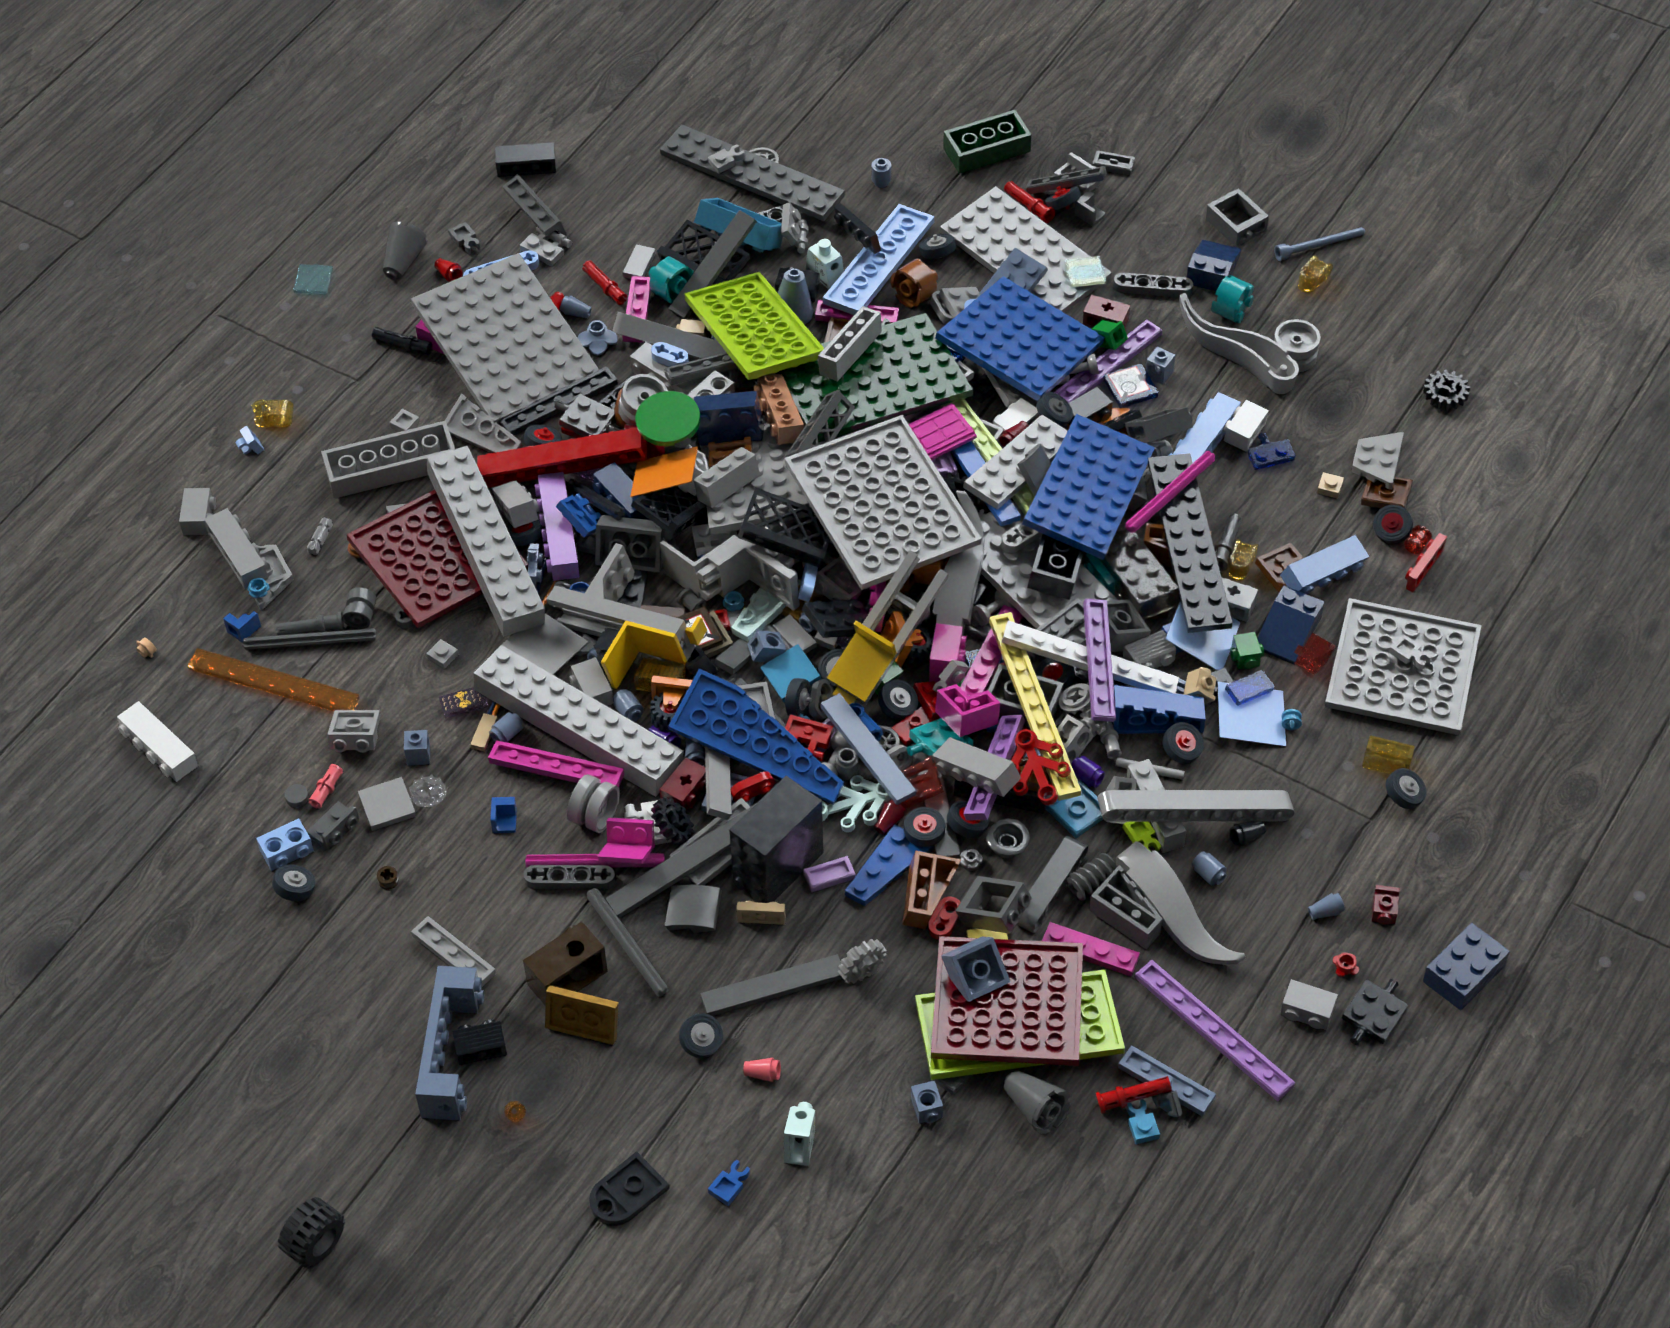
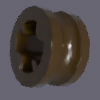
(387, 884)

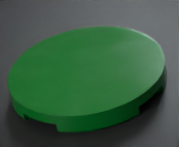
(667, 418)

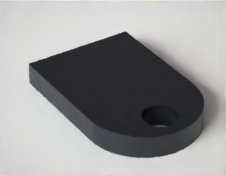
(628, 1190)

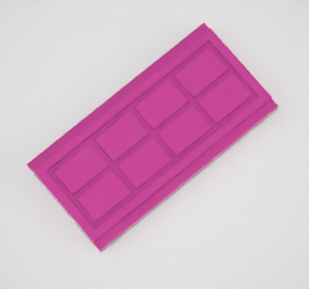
(942, 431)

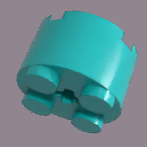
(669, 278)
(1233, 298)

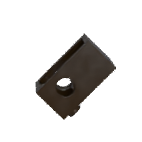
(561, 956)

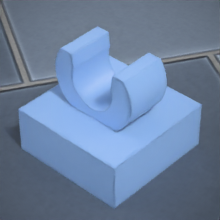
(249, 441)

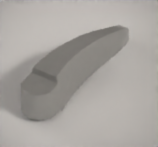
(1249, 349)
(956, 598)
(1168, 897)

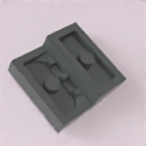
(1035, 467)
(693, 908)

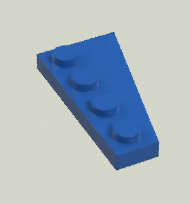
(883, 866)

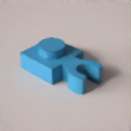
(1142, 1125)

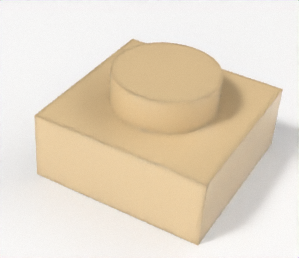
(1330, 485)

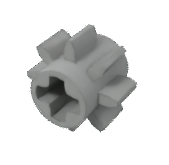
(1094, 727)

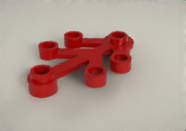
(1036, 763)

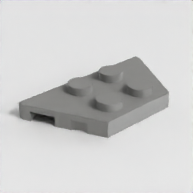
(1378, 458)
(278, 574)

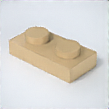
(761, 912)

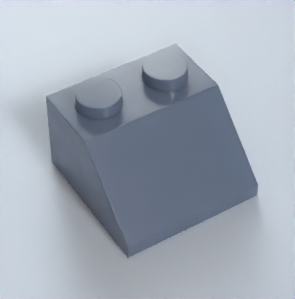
(976, 968)

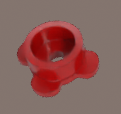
(1348, 959)

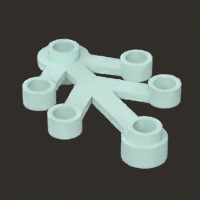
(857, 801)

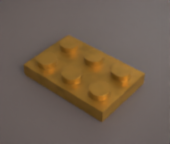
(581, 1015)

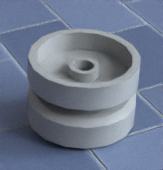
(1300, 340)
(635, 392)
(593, 803)

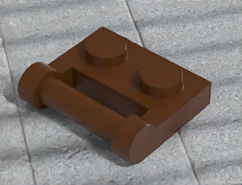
(719, 451)

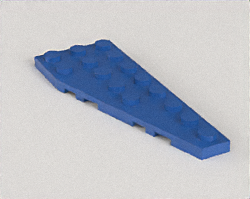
(736, 726)

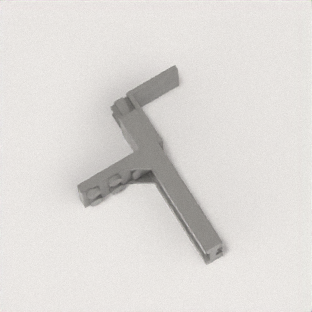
(733, 565)

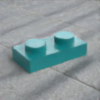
(1100, 572)

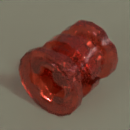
(1418, 539)

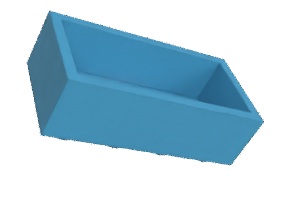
(717, 214)

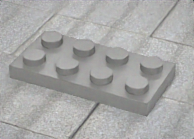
(717, 865)

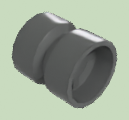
(359, 608)

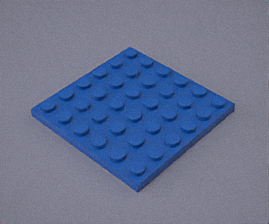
(1020, 338)

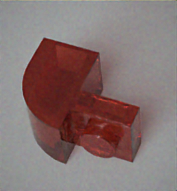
(1314, 654)

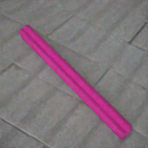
(1170, 492)
(652, 860)

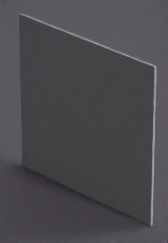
(546, 645)

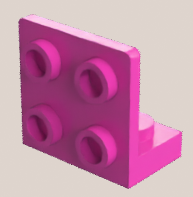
(628, 841)

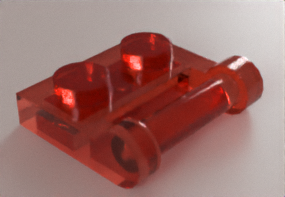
(926, 785)

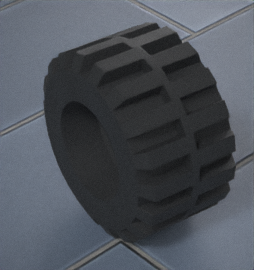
(311, 1232)

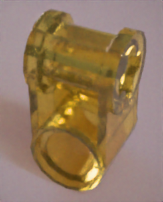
(1313, 274)
(275, 413)
(1242, 559)

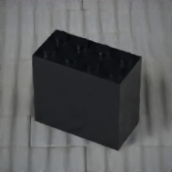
(776, 841)

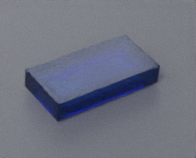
(1249, 687)

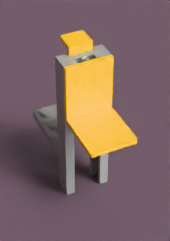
(639, 628)
(871, 655)

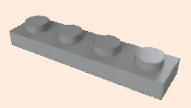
(451, 949)

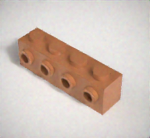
(779, 408)

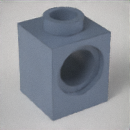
(1160, 365)
(766, 646)
(417, 747)
(927, 1093)

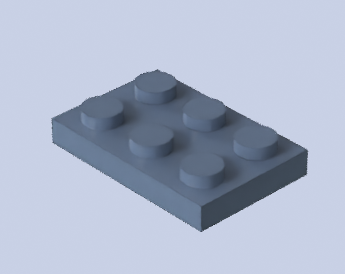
(1020, 270)

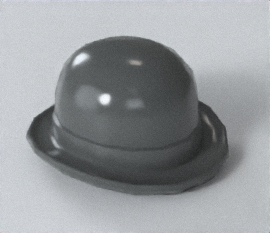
(1008, 837)

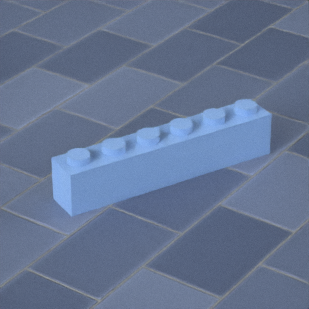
(1208, 427)

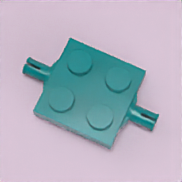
(932, 736)

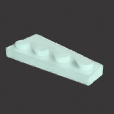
(759, 613)

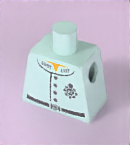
(826, 261)
(801, 1125)

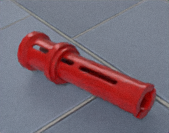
(1034, 205)
(1120, 1096)

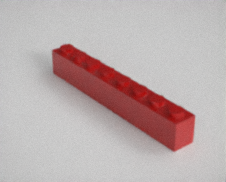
(562, 456)

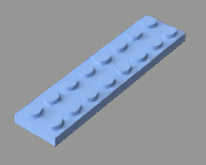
(871, 271)

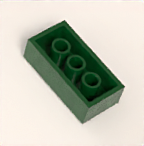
(987, 141)

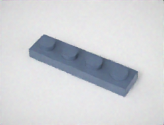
(1148, 1069)

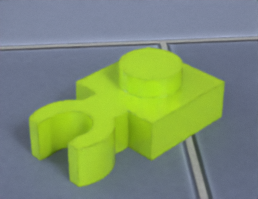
(1142, 833)

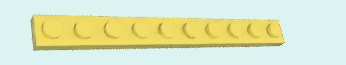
(1034, 705)

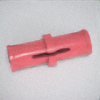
(325, 786)

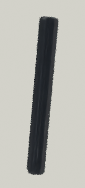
(595, 499)

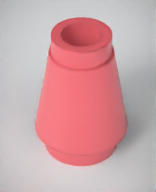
(763, 1069)

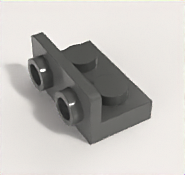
(333, 825)

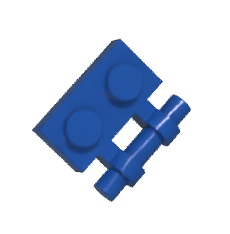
(579, 514)

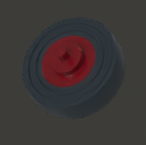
(1393, 524)

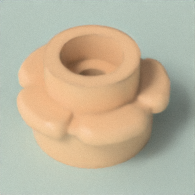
(145, 648)

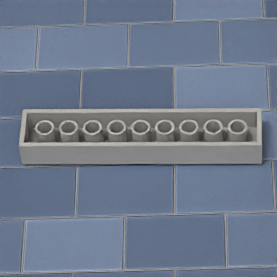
(485, 541)
(577, 719)

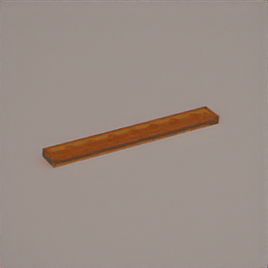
(272, 681)

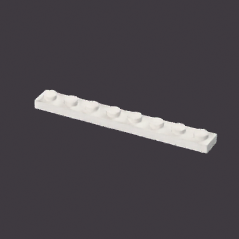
(1076, 655)

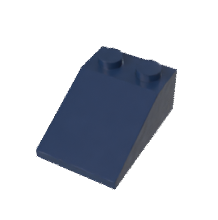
(1211, 264)
(1290, 623)

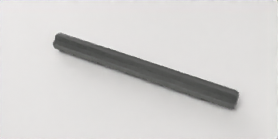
(309, 639)
(627, 942)

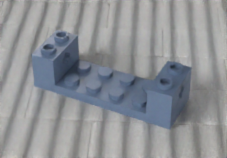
(437, 1093)

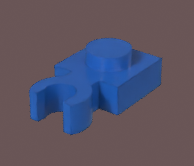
(728, 1186)

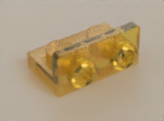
(1387, 755)

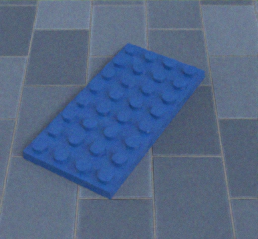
(1088, 486)

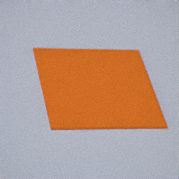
(664, 471)

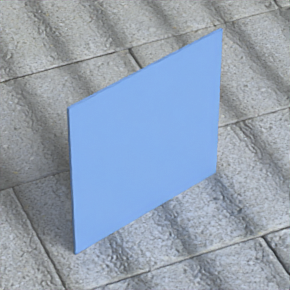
(1207, 646)
(1254, 720)

